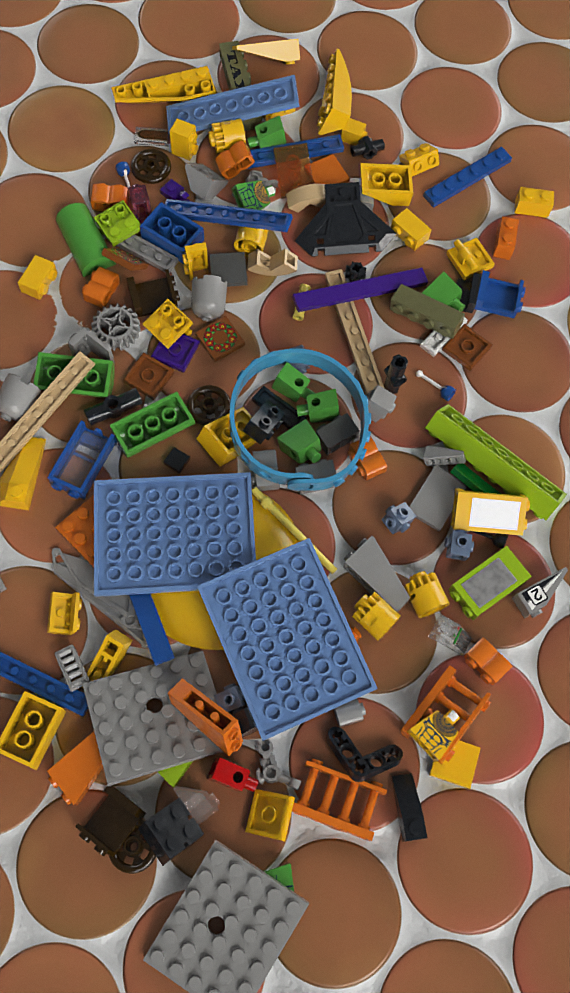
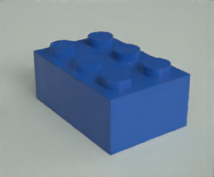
(171, 231)

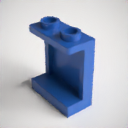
(499, 296)

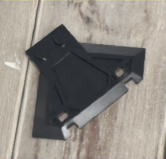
(344, 224)

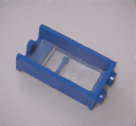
(81, 461)

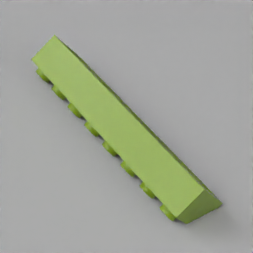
(495, 461)

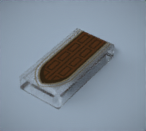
(151, 136)

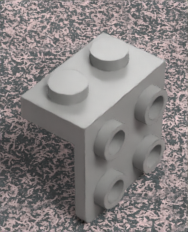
(88, 341)

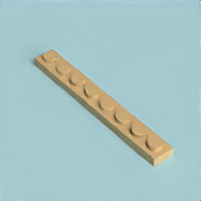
(355, 337)
(43, 408)

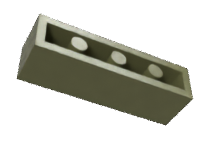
(426, 311)

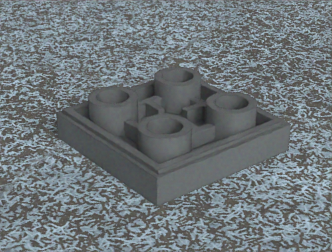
(230, 268)

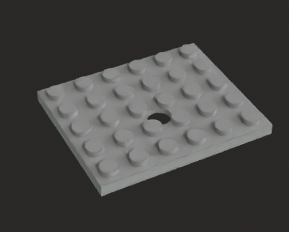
(144, 742)
(257, 921)

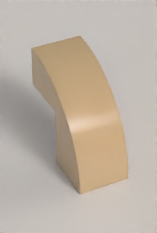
(305, 195)
(276, 265)

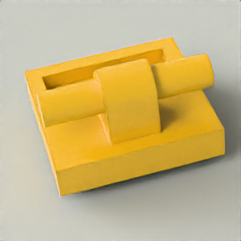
(469, 258)
(168, 324)

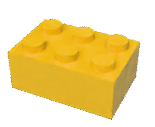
(30, 730)

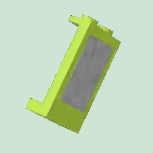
(489, 583)

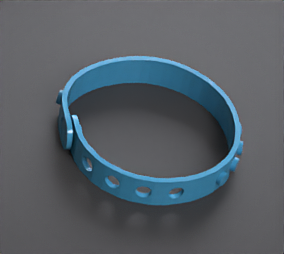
(301, 481)

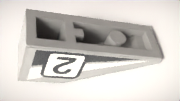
(535, 597)

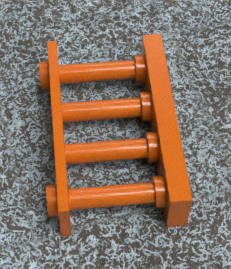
(436, 695)
(342, 821)

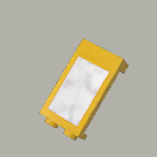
(489, 512)

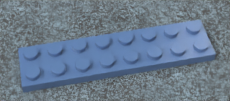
(237, 104)

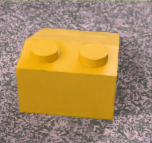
(387, 183)
(217, 440)

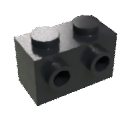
(263, 422)

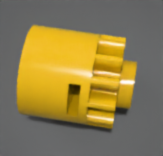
(226, 134)
(250, 239)
(426, 594)
(375, 615)

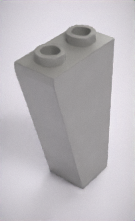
(375, 573)

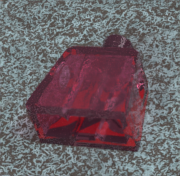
(139, 198)

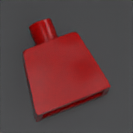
(223, 771)

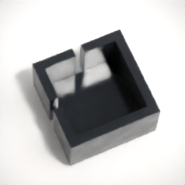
(170, 831)

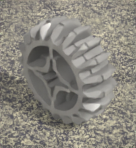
(112, 321)

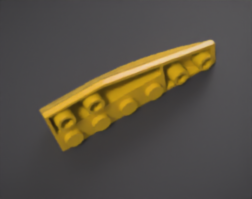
(166, 88)
(337, 96)

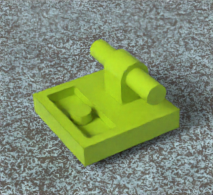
(117, 223)

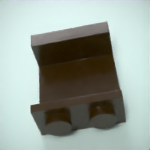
(152, 294)
(112, 822)

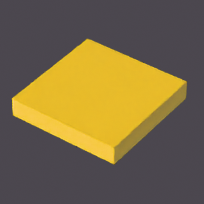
(460, 768)
(270, 814)

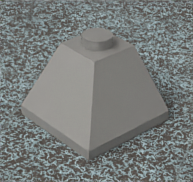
(204, 181)

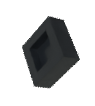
(176, 460)

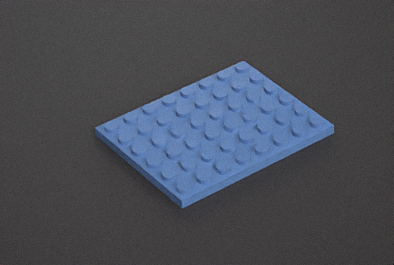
(170, 532)
(286, 638)

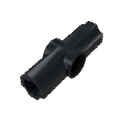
(395, 373)
(103, 411)

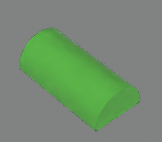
(83, 238)
(96, 383)
(152, 424)

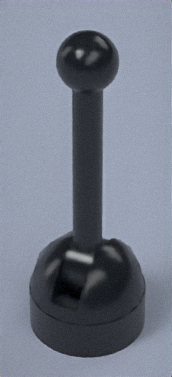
(499, 540)

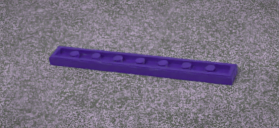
(358, 289)

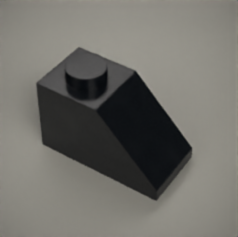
(246, 722)

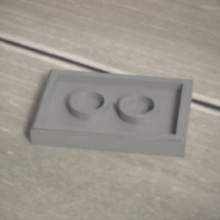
(436, 498)

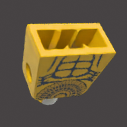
(435, 733)

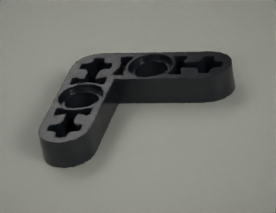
(362, 763)

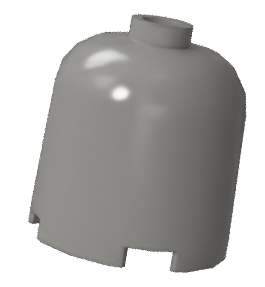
(208, 297)
(16, 397)

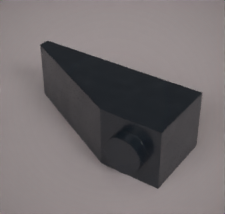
(408, 808)

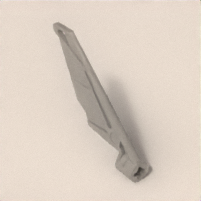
(118, 608)

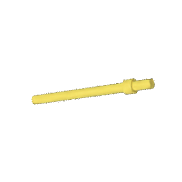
(267, 503)

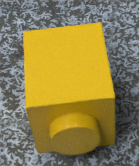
(353, 131)

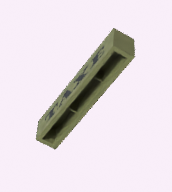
(236, 74)

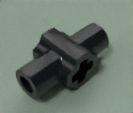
(367, 147)

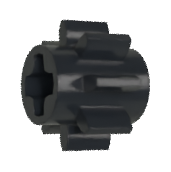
(355, 272)

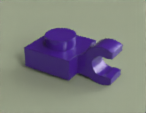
(174, 191)

